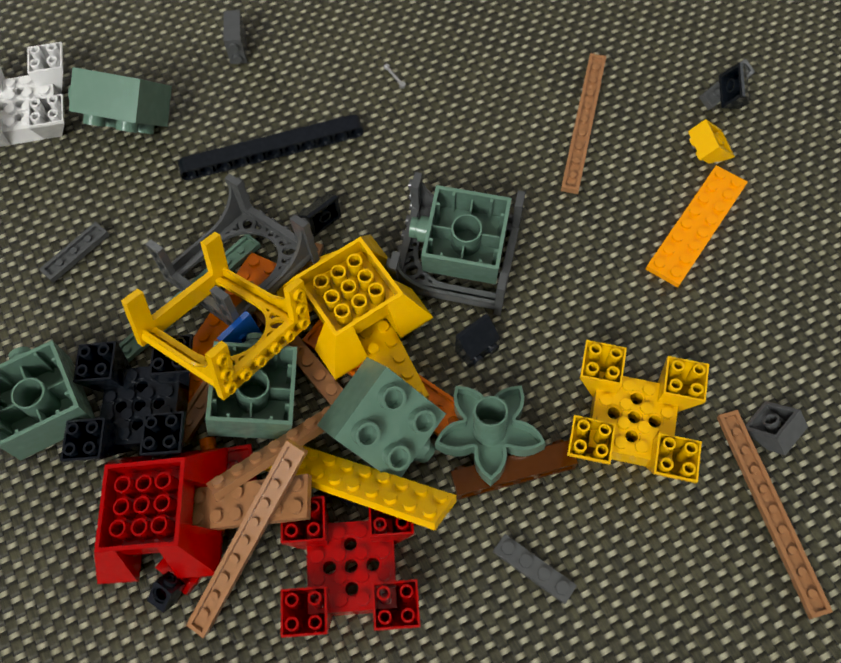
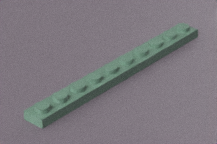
(235, 257)

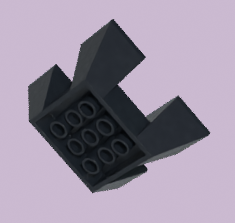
(140, 405)

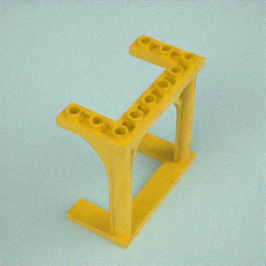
(217, 364)

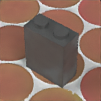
(235, 36)

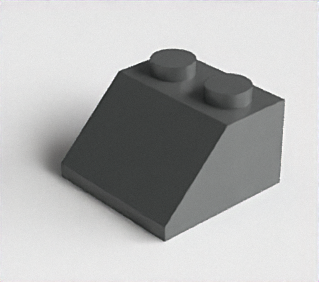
(776, 427)

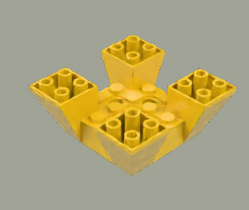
(343, 319)
(657, 448)

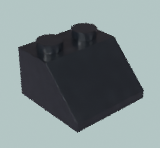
(734, 87)
(322, 213)
(477, 341)

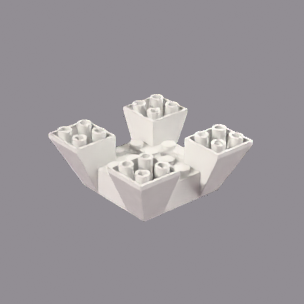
(33, 103)

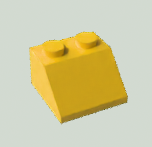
(710, 142)

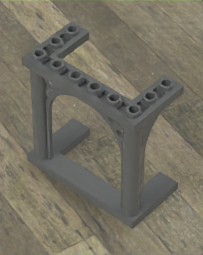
(235, 215)
(399, 263)

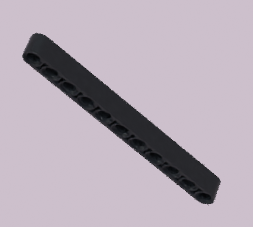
(270, 147)

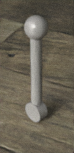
(402, 84)

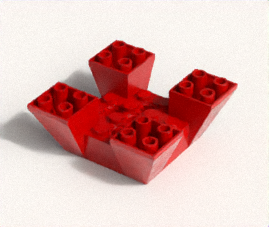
(150, 511)
(311, 608)

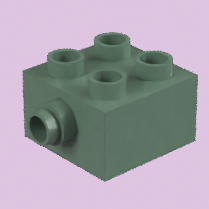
(119, 101)
(463, 234)
(38, 399)
(261, 404)
(383, 419)

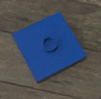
(239, 329)

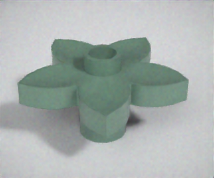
(489, 430)

